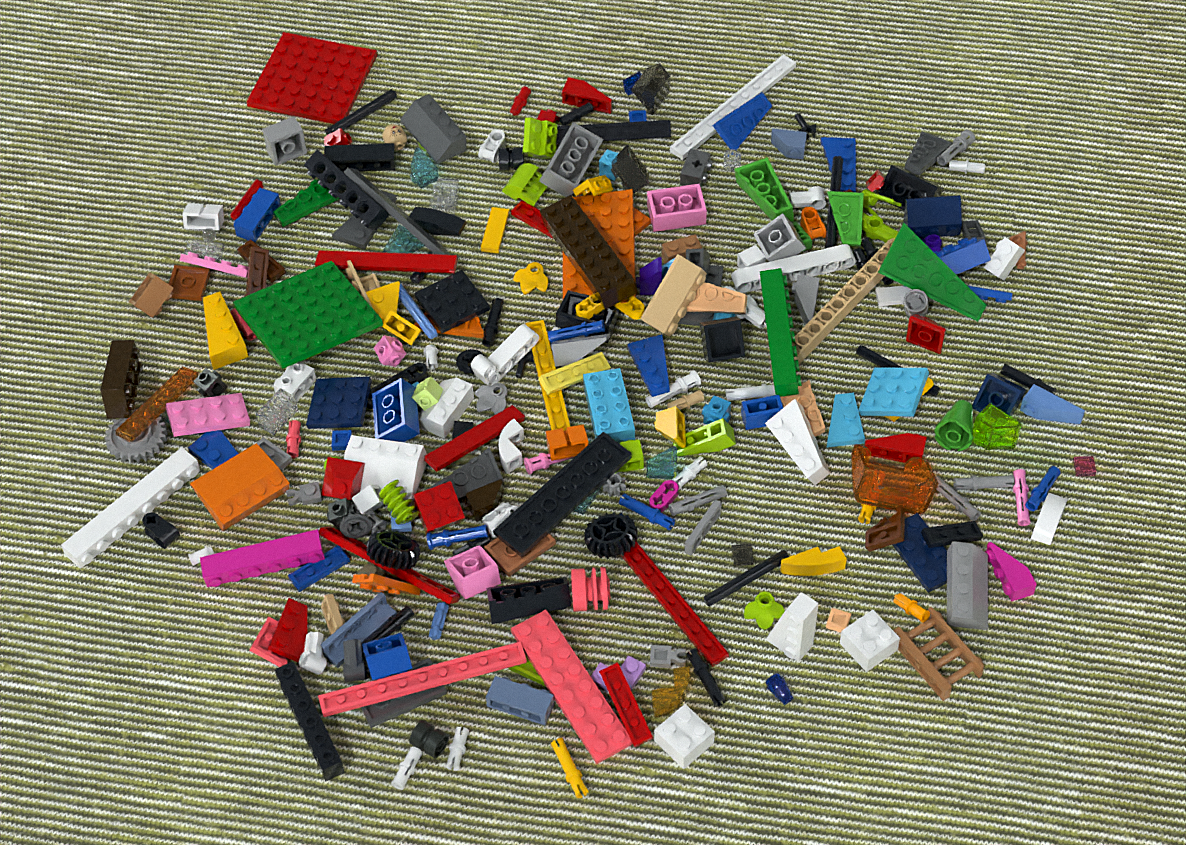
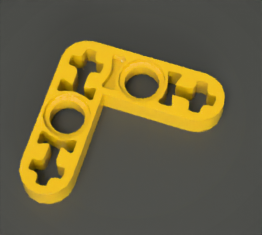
(591, 308)

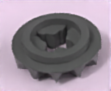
(355, 531)

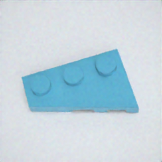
(845, 422)

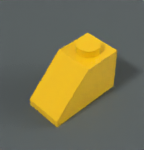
(401, 328)
(672, 425)

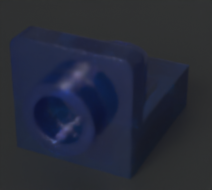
(629, 82)

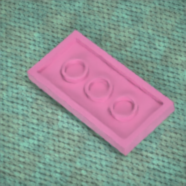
(207, 414)

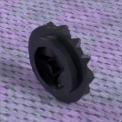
(466, 357)

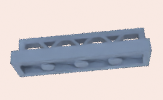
(358, 627)

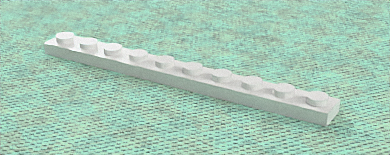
(759, 84)

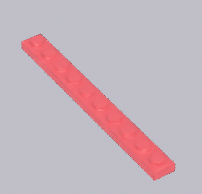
(422, 679)

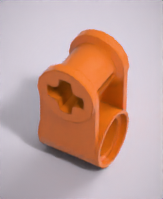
(812, 223)

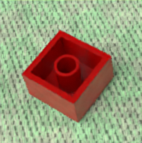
(438, 507)

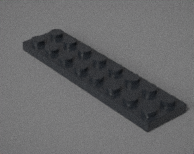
(562, 494)

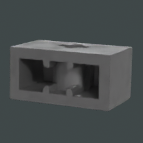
(695, 168)

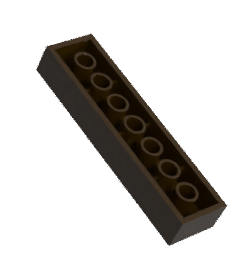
(588, 252)

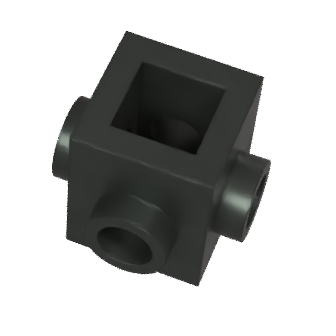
(210, 383)
(339, 509)

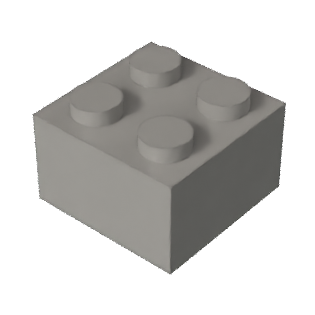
(284, 141)
(779, 239)

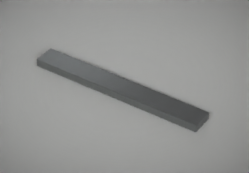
(396, 212)

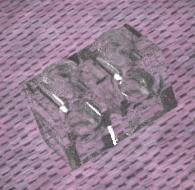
(277, 411)

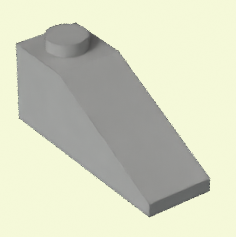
(806, 296)
(572, 350)

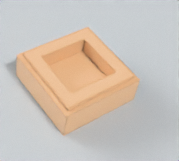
(838, 620)

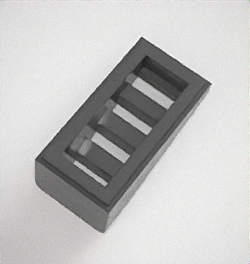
(971, 233)

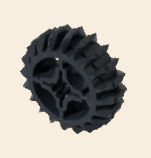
(615, 533)
(393, 549)

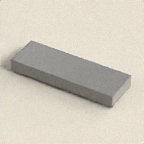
(703, 527)

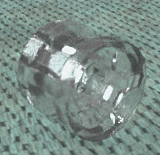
(732, 160)

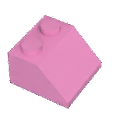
(473, 571)

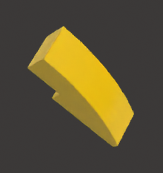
(814, 562)

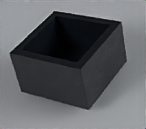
(722, 339)

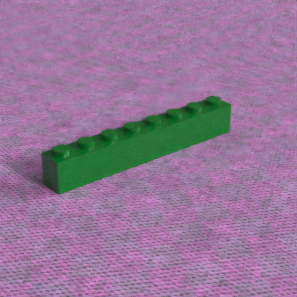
(779, 333)

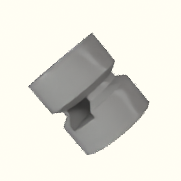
(915, 303)

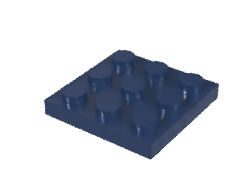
(339, 402)

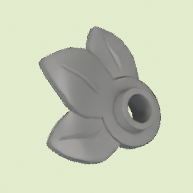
(490, 400)

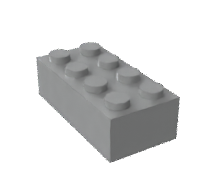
(571, 160)

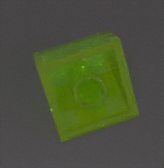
(995, 429)

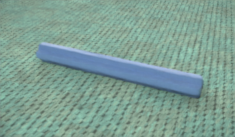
(416, 313)

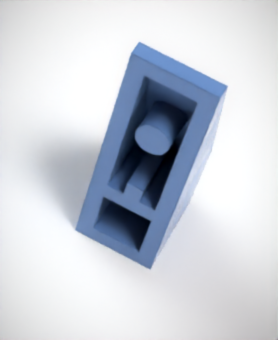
(1047, 406)

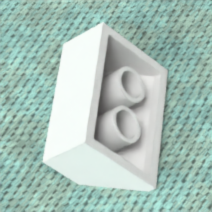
(452, 403)

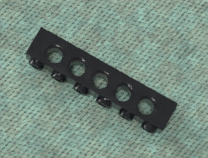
(348, 191)
(309, 721)

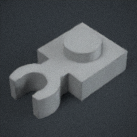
(308, 494)
(662, 656)

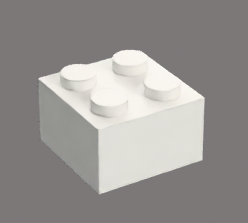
(869, 640)
(684, 736)

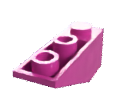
(1014, 576)

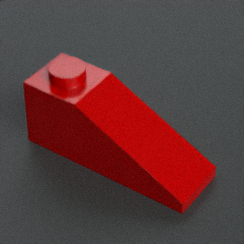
(579, 92)
(897, 447)

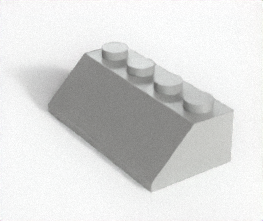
(967, 586)

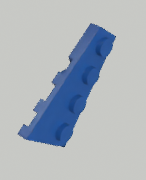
(739, 123)
(651, 363)
(212, 449)

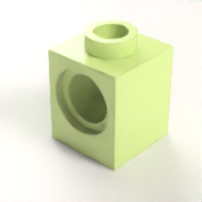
(427, 393)

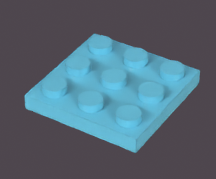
(893, 392)

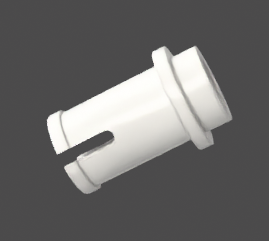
(431, 356)
(195, 557)

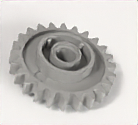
(142, 446)

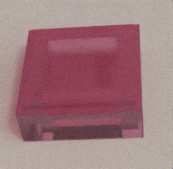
(1084, 466)

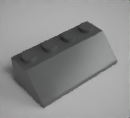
(434, 129)

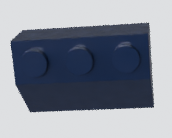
(934, 216)

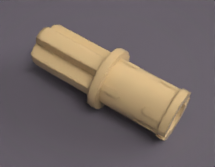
(687, 400)

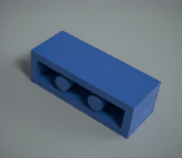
(257, 214)

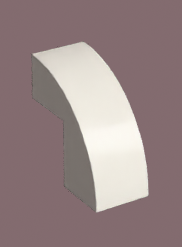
(509, 454)
(1049, 518)

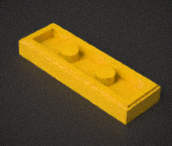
(495, 230)

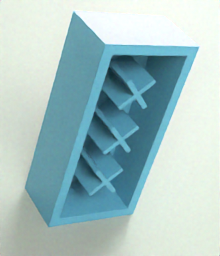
(609, 405)

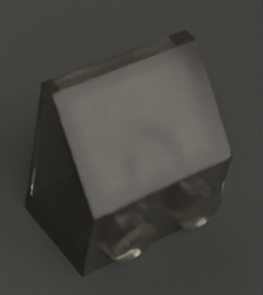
(630, 170)

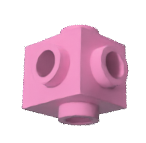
(389, 351)

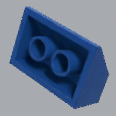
(395, 412)

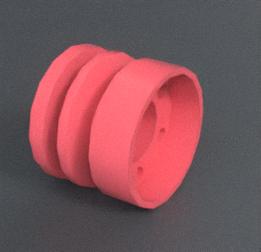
(590, 589)

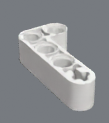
(505, 357)

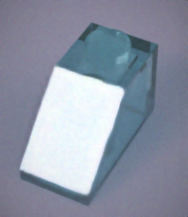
(422, 169)

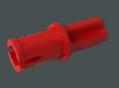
(520, 101)

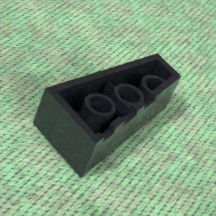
(527, 599)

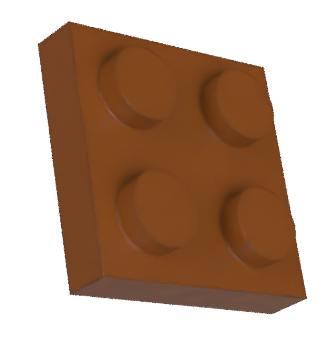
(189, 282)

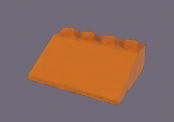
(240, 486)

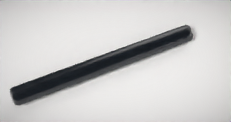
(836, 177)

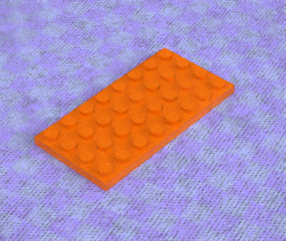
(614, 219)

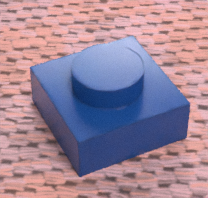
(635, 116)
(340, 439)

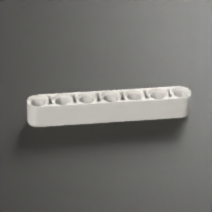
(806, 264)

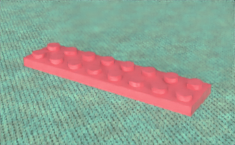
(571, 686)

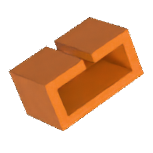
(566, 443)

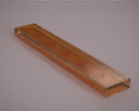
(156, 404)

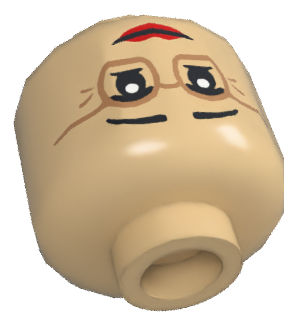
(396, 135)

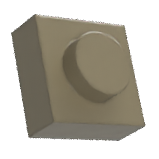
(371, 568)

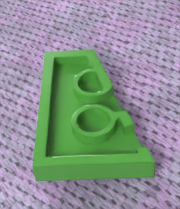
(847, 212)

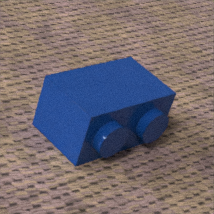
(759, 411)

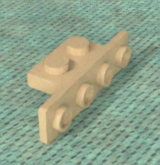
(363, 284)

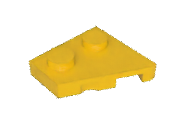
(384, 299)

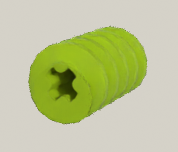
(397, 504)

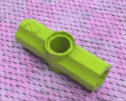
(876, 228)

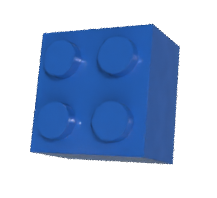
(387, 656)

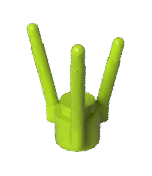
(871, 198)

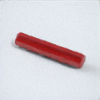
(246, 199)

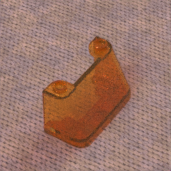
(891, 485)

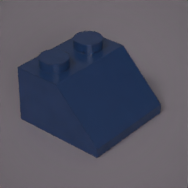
(1000, 393)

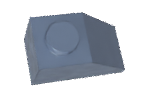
(789, 142)

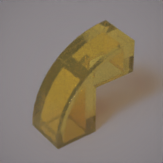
(669, 699)

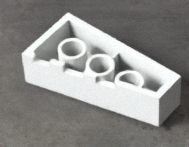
(797, 438)
(796, 628)

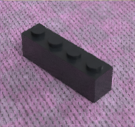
(363, 156)

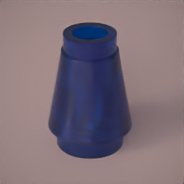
(778, 687)

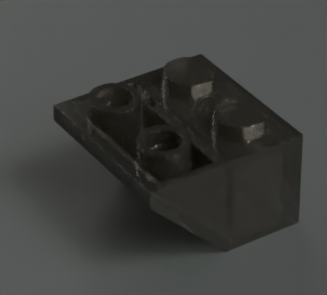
(652, 87)

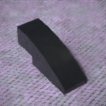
(437, 221)

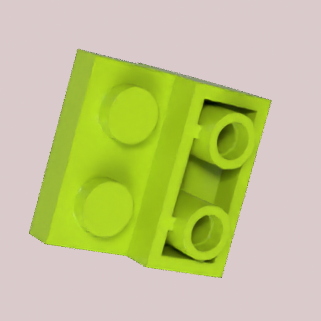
(539, 138)
(525, 184)

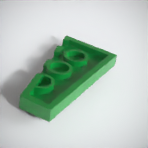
(304, 203)

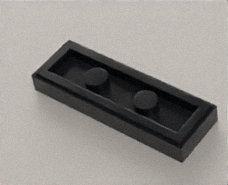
(945, 534)

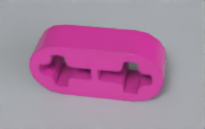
(660, 494)

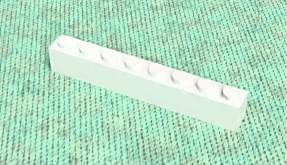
(130, 508)

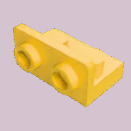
(596, 186)

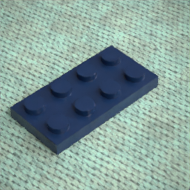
(926, 563)

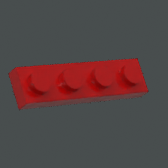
(626, 704)

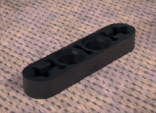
(408, 373)

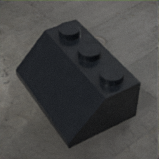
(904, 185)
(567, 316)

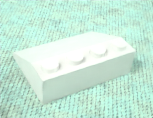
(388, 462)

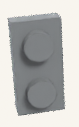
(277, 455)

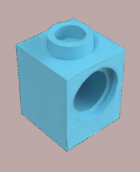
(605, 164)

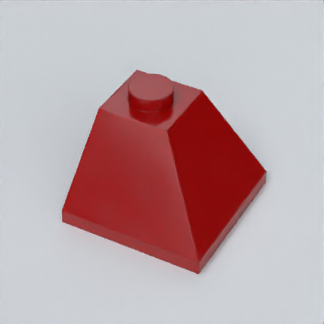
(925, 333)
(342, 478)

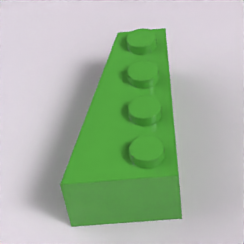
(764, 188)

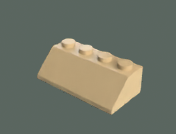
(674, 296)

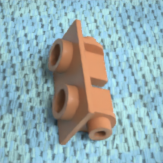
(1020, 240)

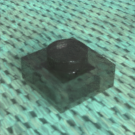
(742, 555)

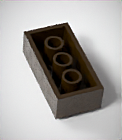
(121, 379)

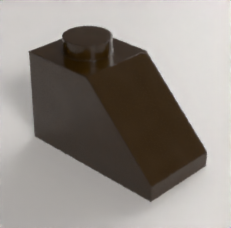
(484, 499)

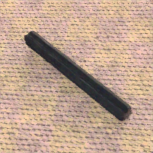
(362, 112)
(885, 363)
(745, 578)

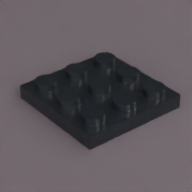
(452, 301)

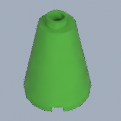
(956, 427)

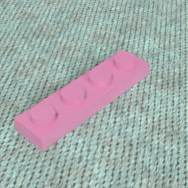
(209, 262)

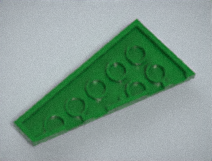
(919, 268)

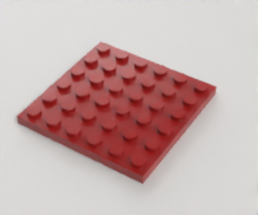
(312, 78)

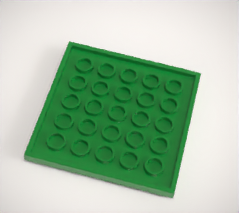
(307, 314)

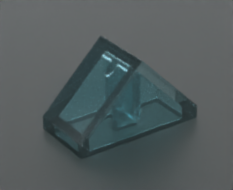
(663, 465)

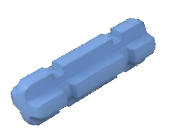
(438, 621)

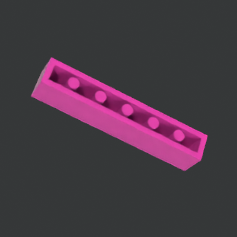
(262, 558)

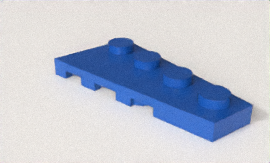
(847, 150)

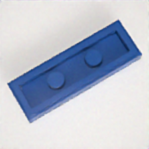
(316, 571)

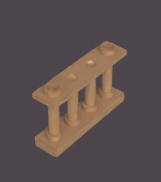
(928, 669)

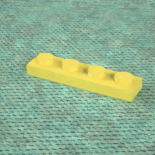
(573, 373)

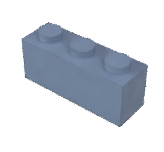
(520, 700)

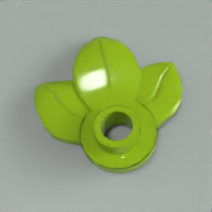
(762, 612)

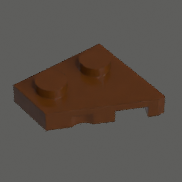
(886, 531)

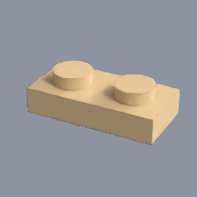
(331, 613)

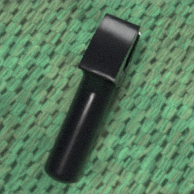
(805, 127)
(521, 364)

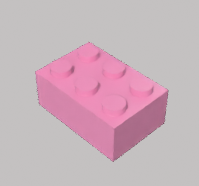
(676, 207)

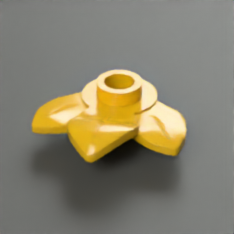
(531, 280)

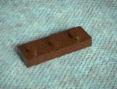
(257, 270)
(274, 270)

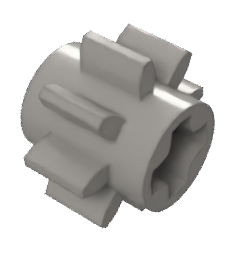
(612, 489)

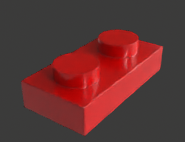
(875, 181)

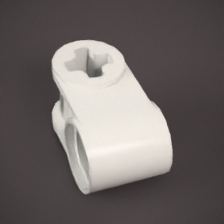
(490, 147)
(497, 516)

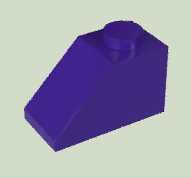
(650, 277)

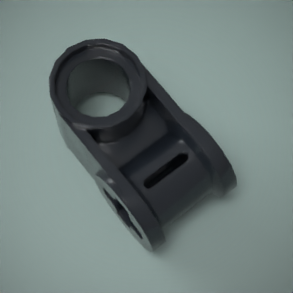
(159, 530)

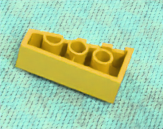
(222, 333)

